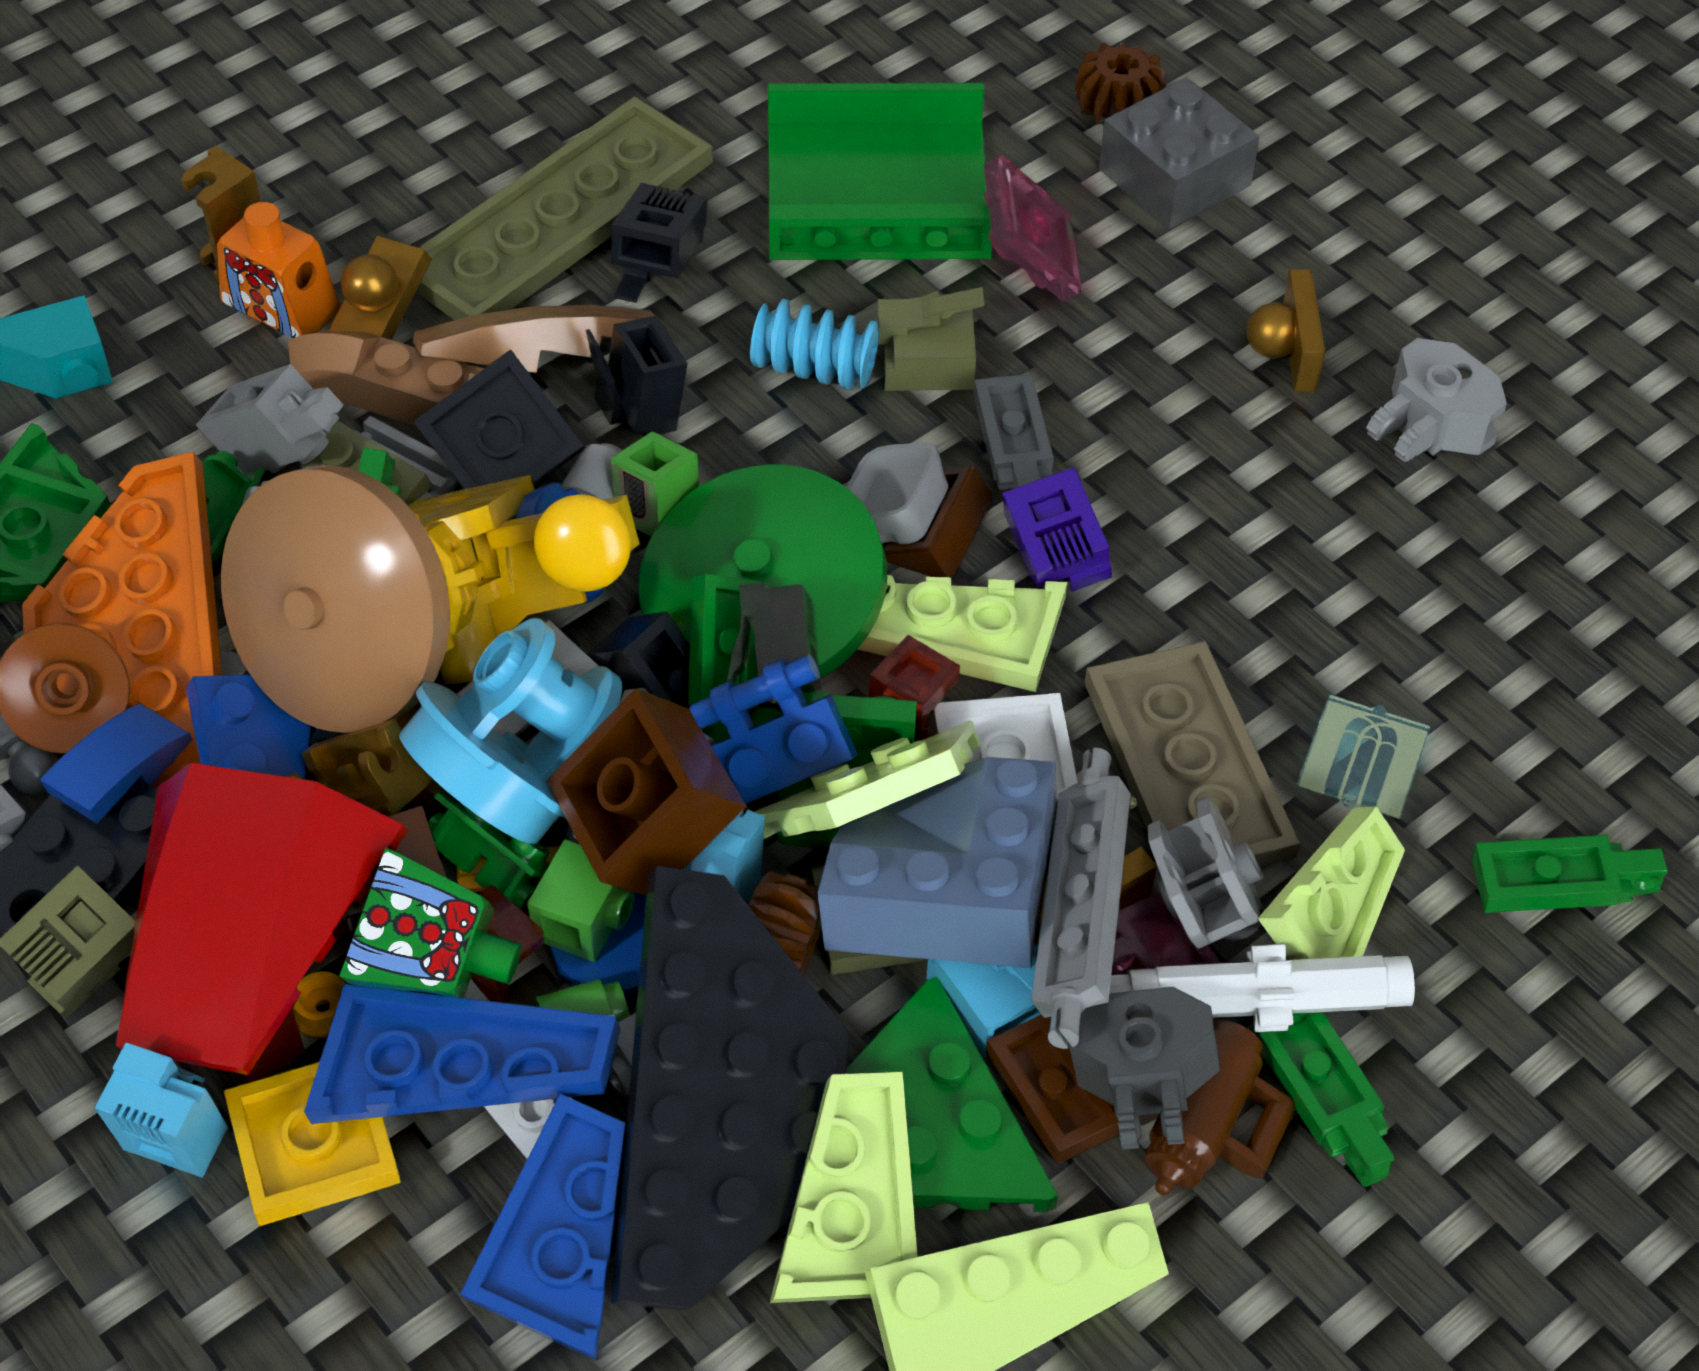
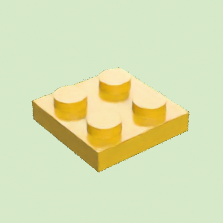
(298, 1163)

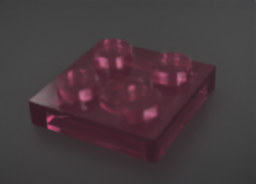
(1031, 229)

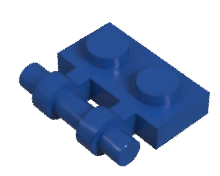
(782, 749)

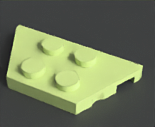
(894, 774)

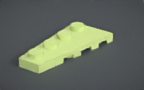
(988, 631)

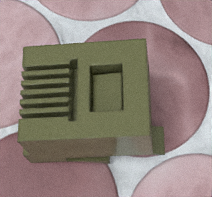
(929, 341)
(71, 941)

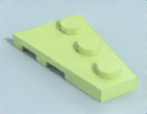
(1338, 891)
(853, 1193)

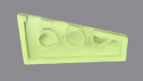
(1011, 1293)

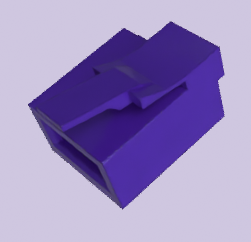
(1058, 531)

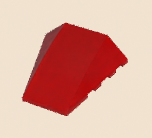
(238, 906)

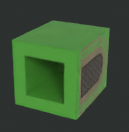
(654, 477)

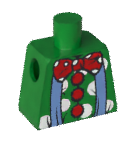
(425, 934)

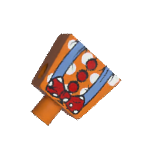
(275, 273)

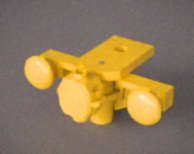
(523, 562)

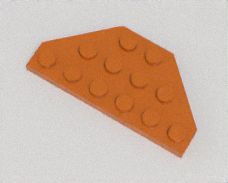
(146, 589)

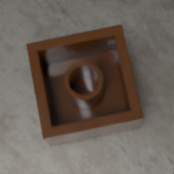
(644, 791)

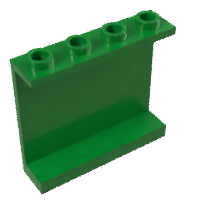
(877, 171)

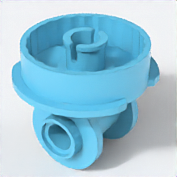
(498, 773)

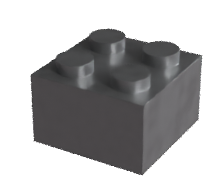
(1178, 152)

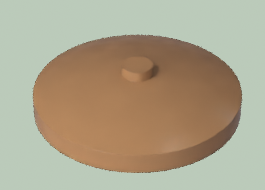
(334, 598)

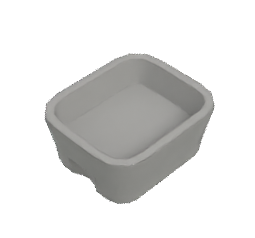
(900, 489)

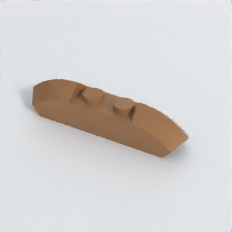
(377, 372)

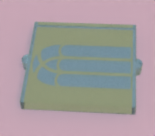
(1364, 756)

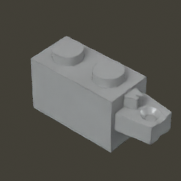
(271, 420)

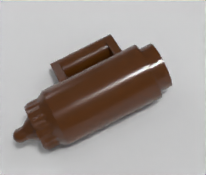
(1214, 1113)

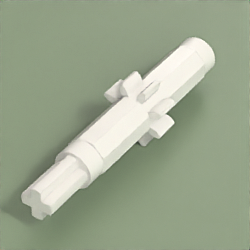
(1278, 987)

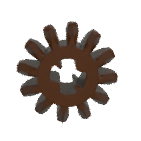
(1117, 79)
(790, 913)

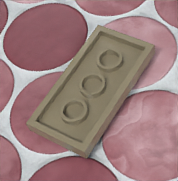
(1187, 743)

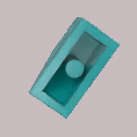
(53, 349)

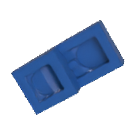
(112, 760)

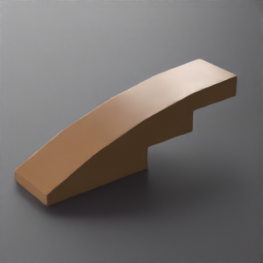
(524, 331)

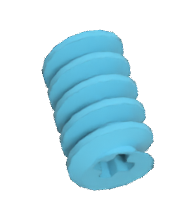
(814, 346)

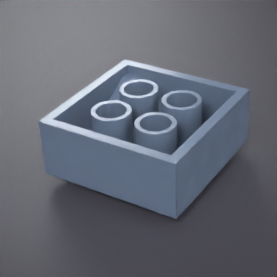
(946, 869)

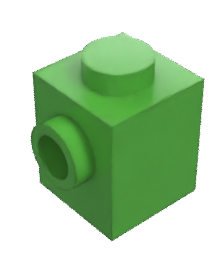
(575, 906)

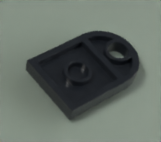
(62, 838)

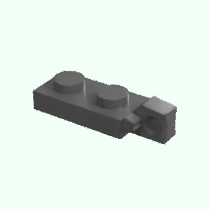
(1013, 430)

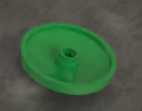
(775, 529)

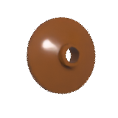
(30, 693)

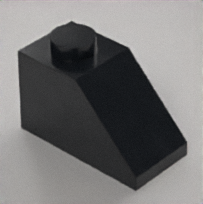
(648, 654)

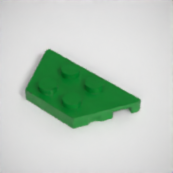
(41, 512)
(958, 1122)

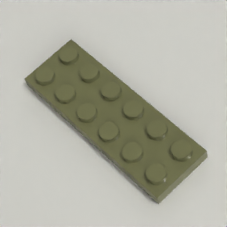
(556, 211)

